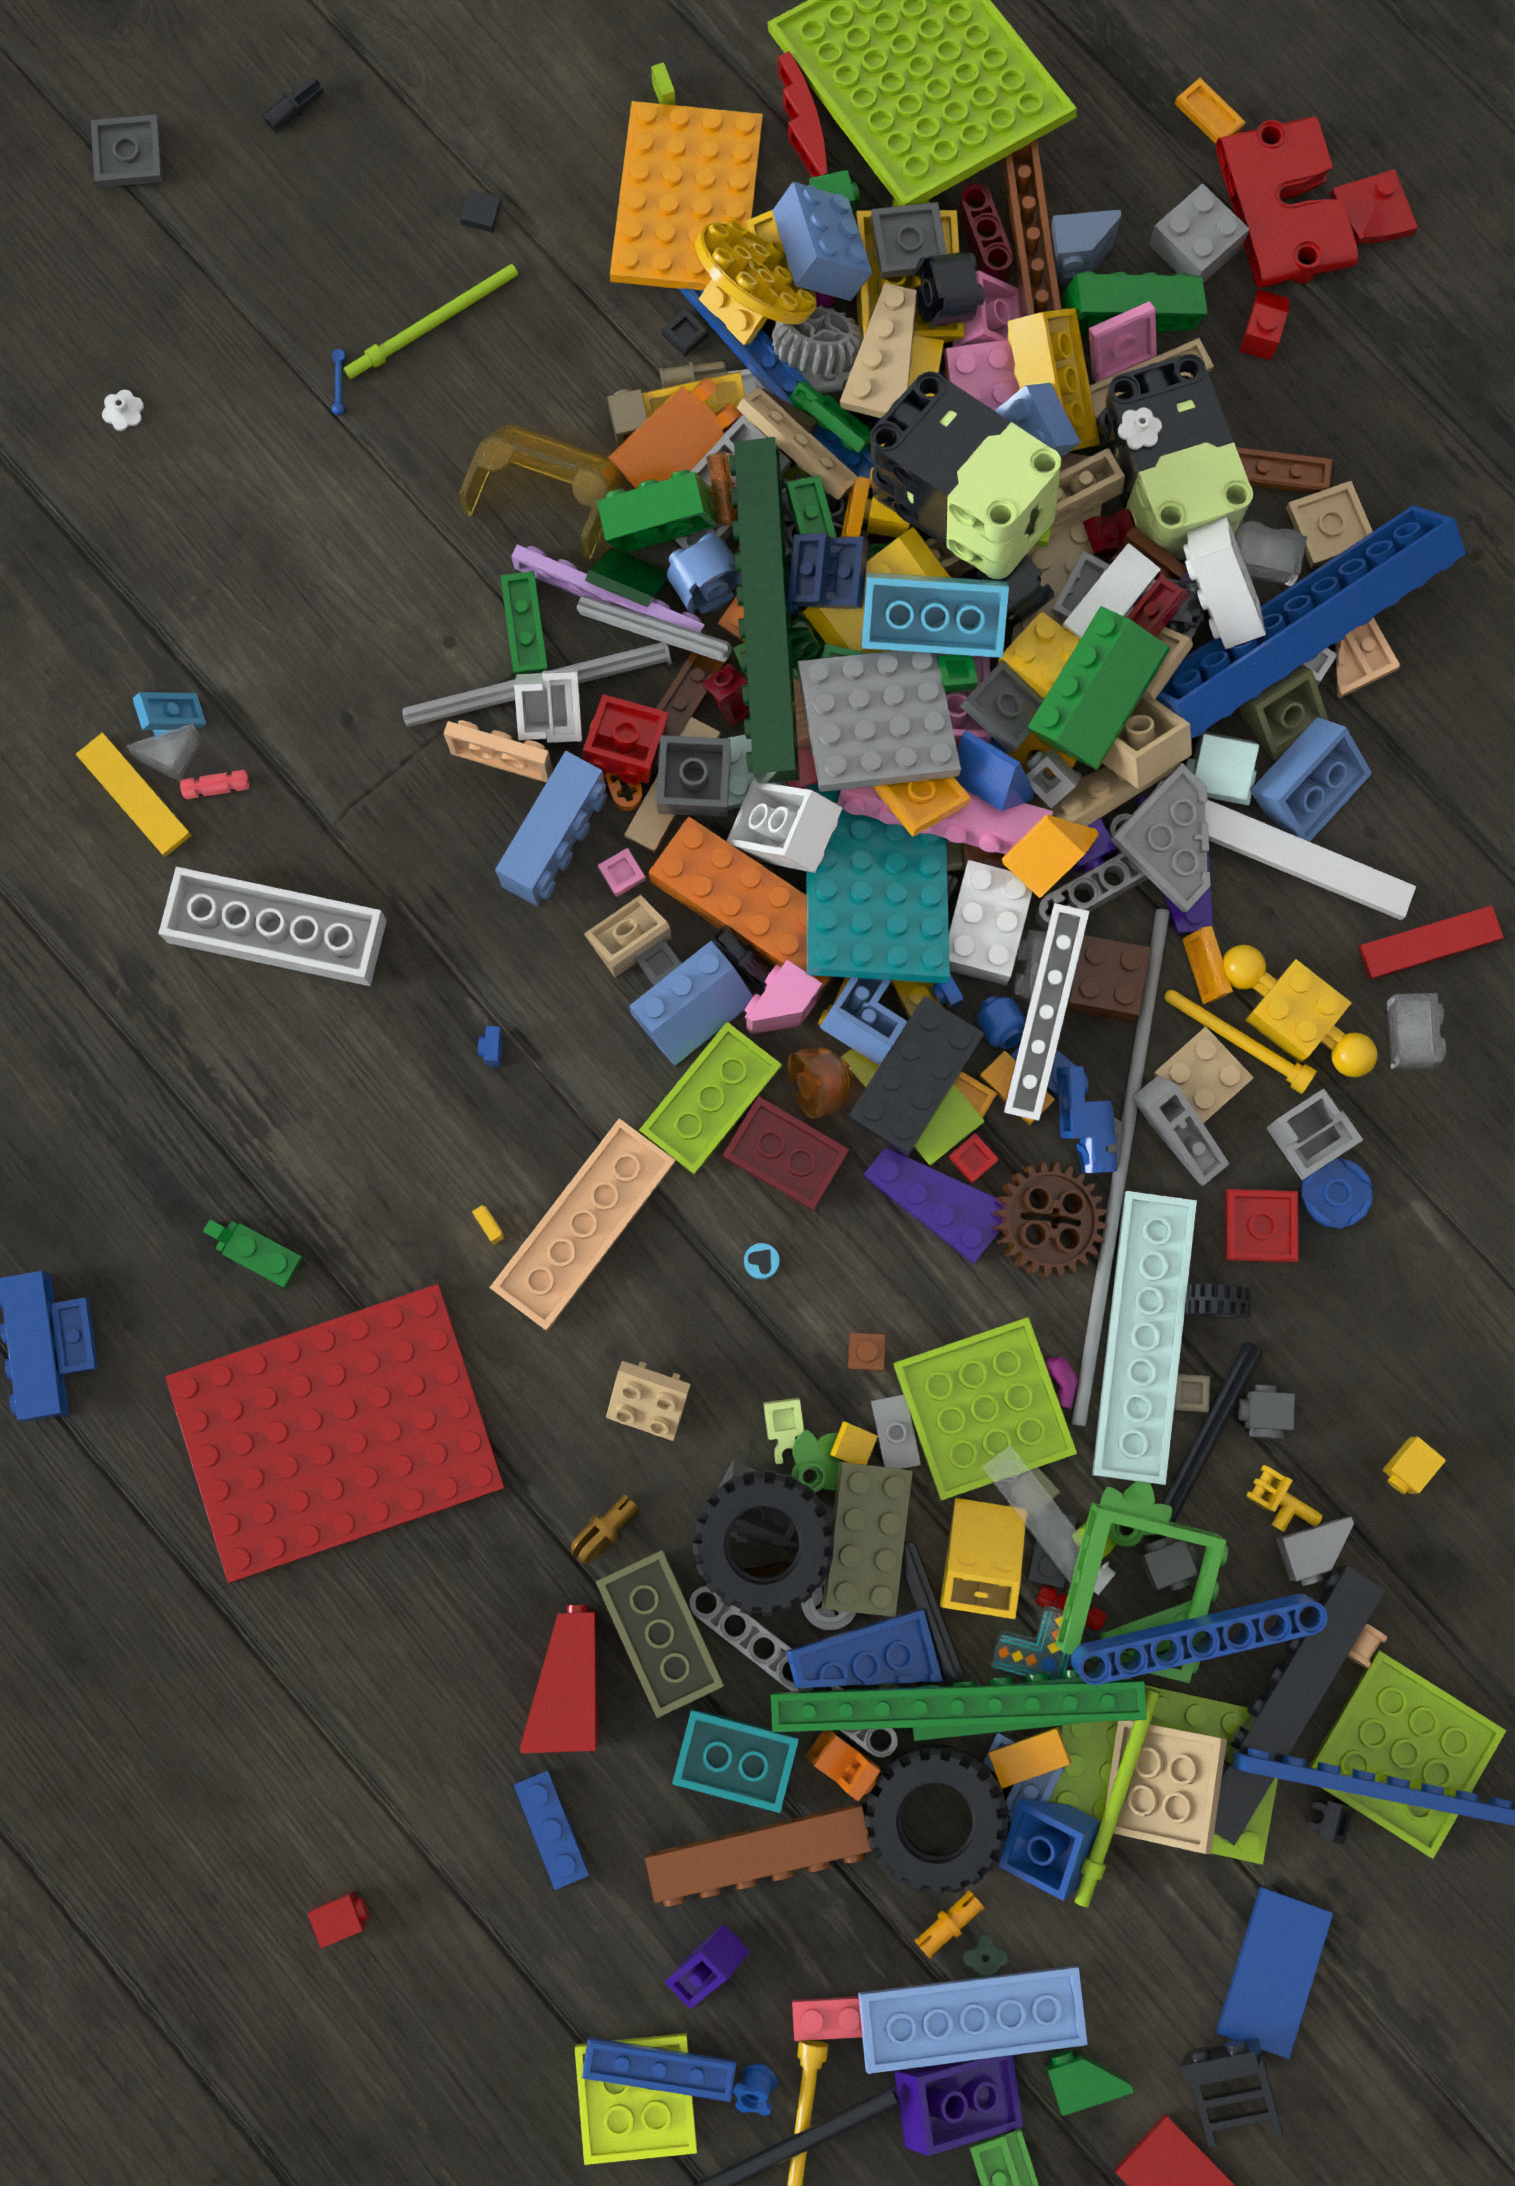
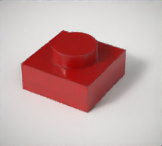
(973, 1158)

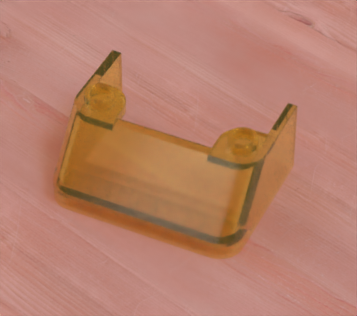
(587, 471)

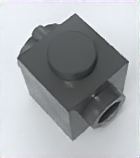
(1267, 1412)
(1169, 1563)

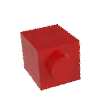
(339, 1918)

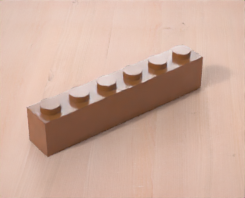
(1030, 231)
(758, 1853)

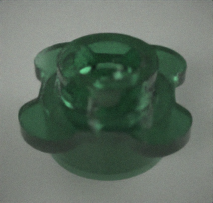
(985, 1947)

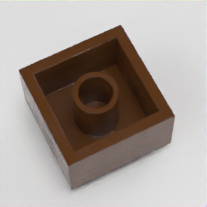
(1109, 979)

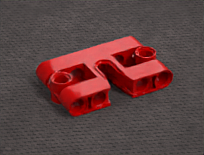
(1279, 232)

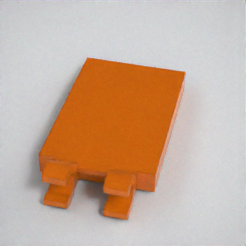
(673, 436)

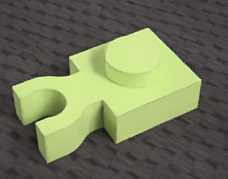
(783, 1423)

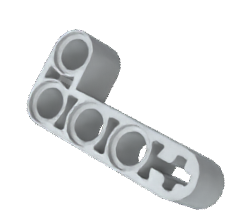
(1094, 883)

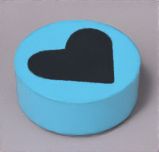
(761, 1261)

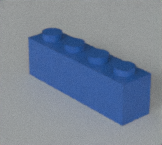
(31, 1347)

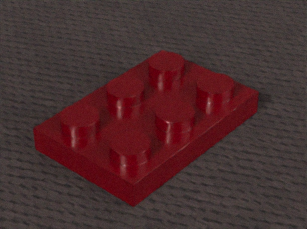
(785, 1153)

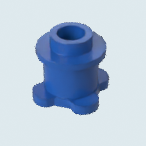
(755, 2089)

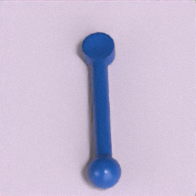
(339, 358)

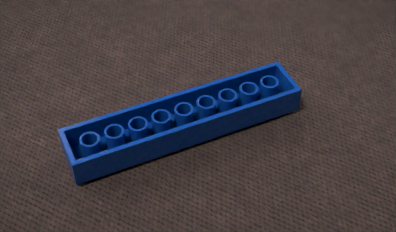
(1317, 614)

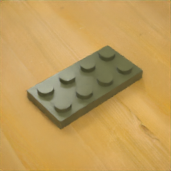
(867, 1539)

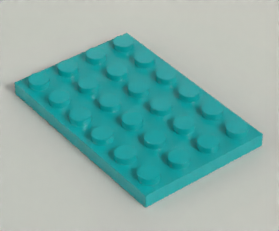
(878, 903)

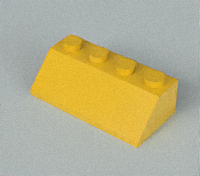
(1051, 351)

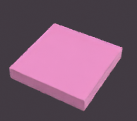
(1123, 341)

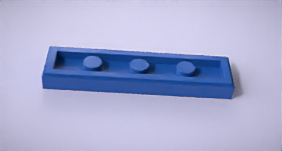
(659, 2069)

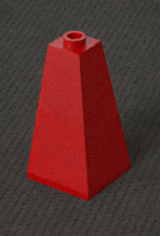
(567, 1694)

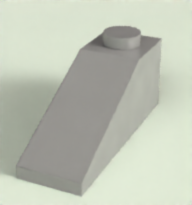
(1180, 1128)

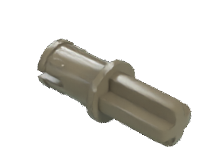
(690, 373)

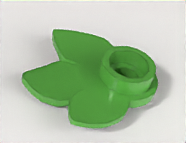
(816, 1456)
(1137, 1499)

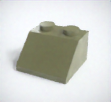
(1284, 711)

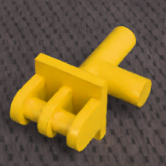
(1271, 1492)

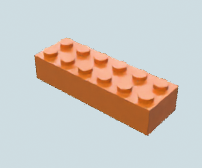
(735, 892)

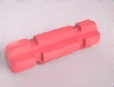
(214, 784)

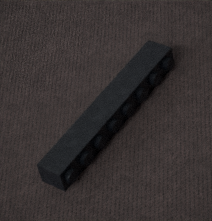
(1293, 1694)

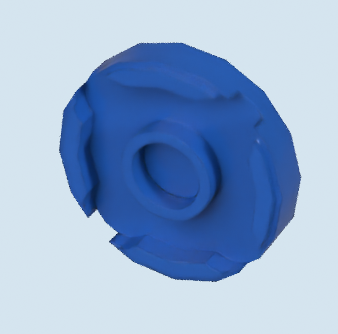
(1337, 1194)

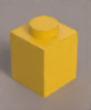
(1413, 1466)

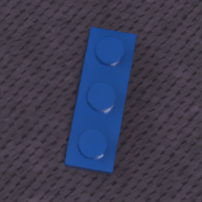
(551, 1829)

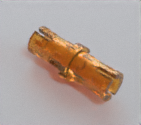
(721, 488)

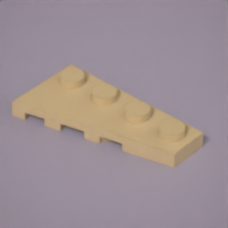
(885, 354)

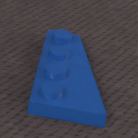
(870, 1655)

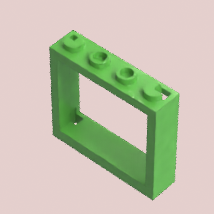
(1089, 1563)

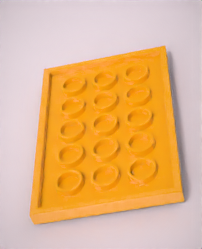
(676, 179)

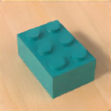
(735, 1760)

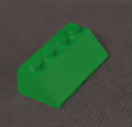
(1098, 688)

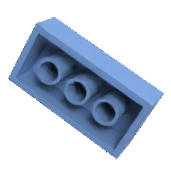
(552, 829)

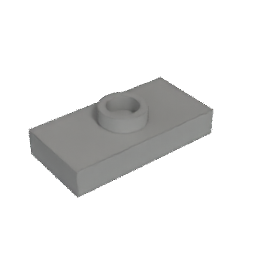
(895, 1432)

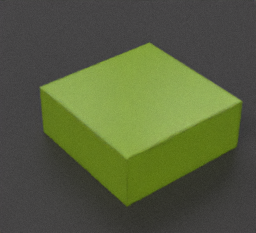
(663, 84)

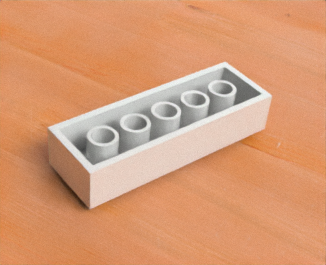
(273, 926)

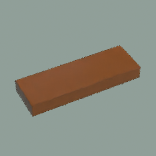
(1286, 470)

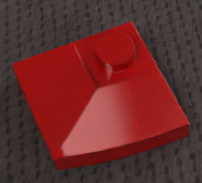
(1377, 208)

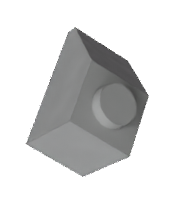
(1313, 1550)

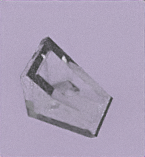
(168, 752)

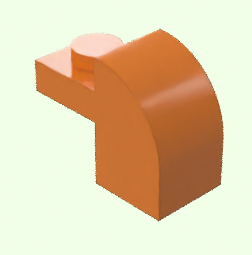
(843, 1764)

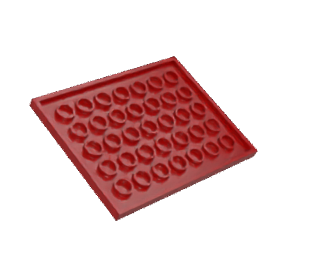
(334, 1433)

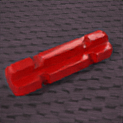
(1048, 1596)

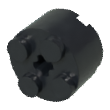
(948, 289)
(1025, 591)

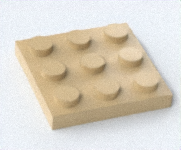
(1172, 1787)

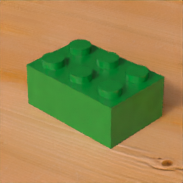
(657, 512)

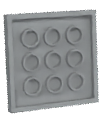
(877, 719)

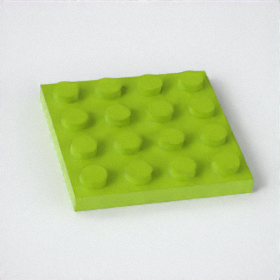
(980, 1399)
(1411, 1732)

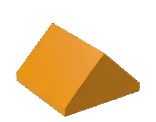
(1048, 852)

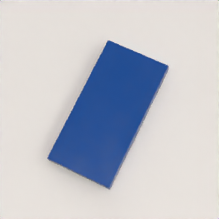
(1274, 1972)

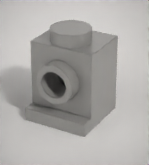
(1047, 787)

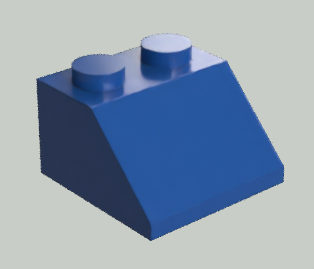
(1049, 1845)

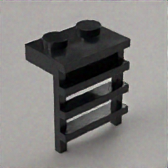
(1224, 2063)

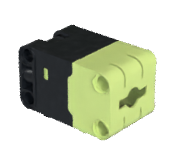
(1193, 467)
(964, 474)

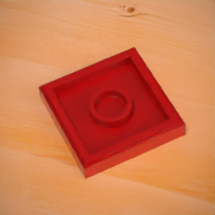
(1261, 1226)

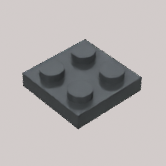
(126, 151)
(905, 236)
(1004, 706)

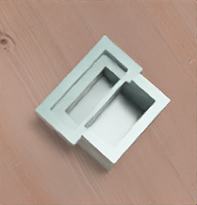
(1225, 766)

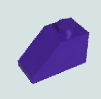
(707, 1966)

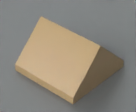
(628, 934)

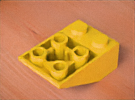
(983, 1559)

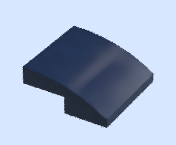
(827, 571)

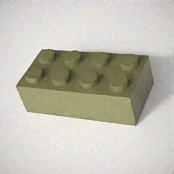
(660, 1633)

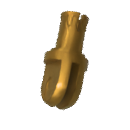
(603, 1531)

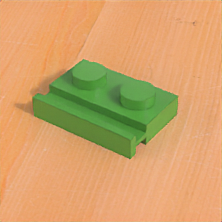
(1003, 2160)

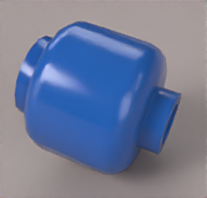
(1001, 1021)

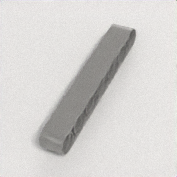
(774, 1664)

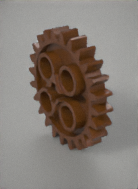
(1051, 1188)

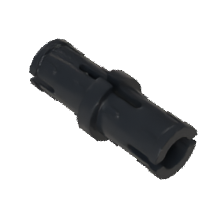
(741, 956)

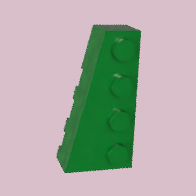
(1099, 297)

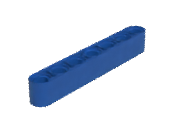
(1215, 1644)

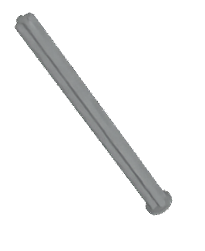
(505, 691)

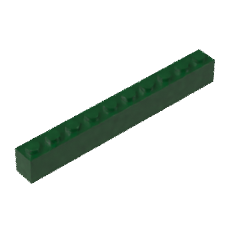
(766, 611)

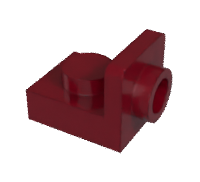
(1108, 531)
(727, 691)

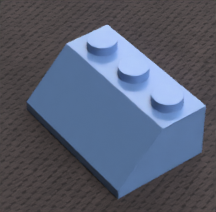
(1312, 779)
(692, 1003)

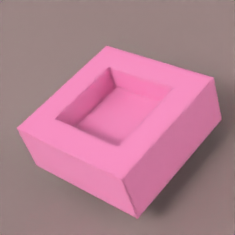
(621, 872)

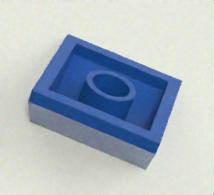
(992, 774)

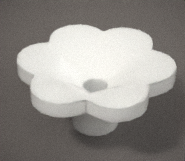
(122, 410)
(1137, 433)

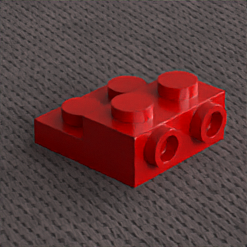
(625, 739)

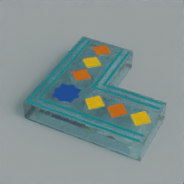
(1030, 1655)

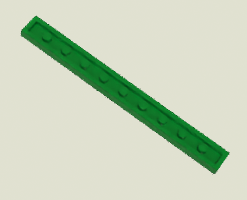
(958, 1706)

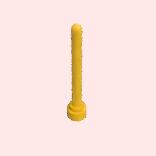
(1296, 1074)
(811, 2055)

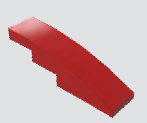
(804, 128)

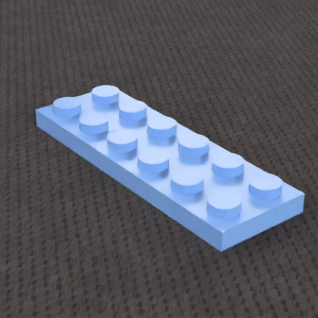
(972, 2019)

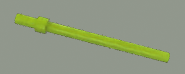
(377, 355)
(1093, 1866)

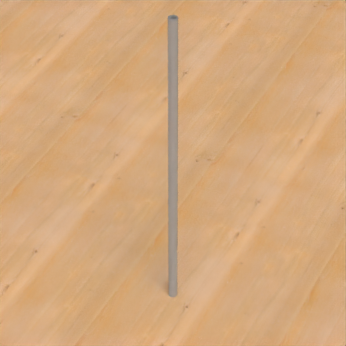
(1119, 1177)

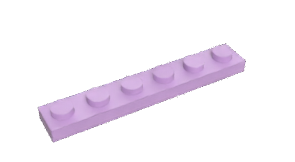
(567, 577)

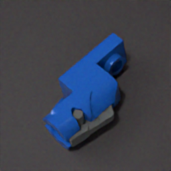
(1089, 1121)

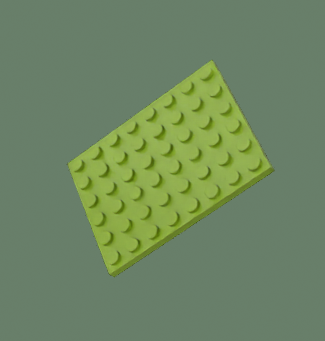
(923, 85)

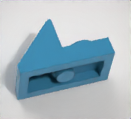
(168, 711)

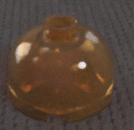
(820, 1079)

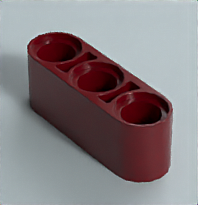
(985, 220)

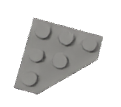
(1171, 838)

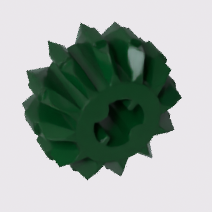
(805, 641)

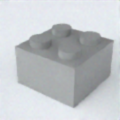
(1199, 235)

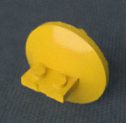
(749, 281)

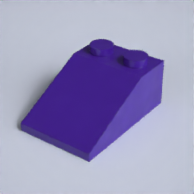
(957, 2103)

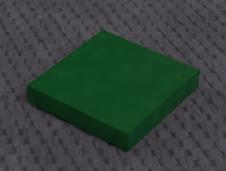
(628, 577)

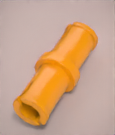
(949, 1924)

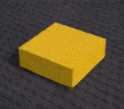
(488, 1224)
(853, 1444)

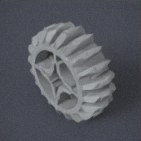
(821, 344)

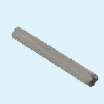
(654, 628)

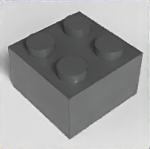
(693, 776)

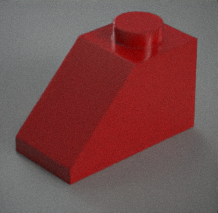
(1265, 324)

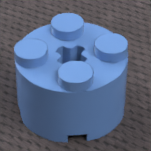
(704, 574)

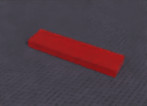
(1430, 942)

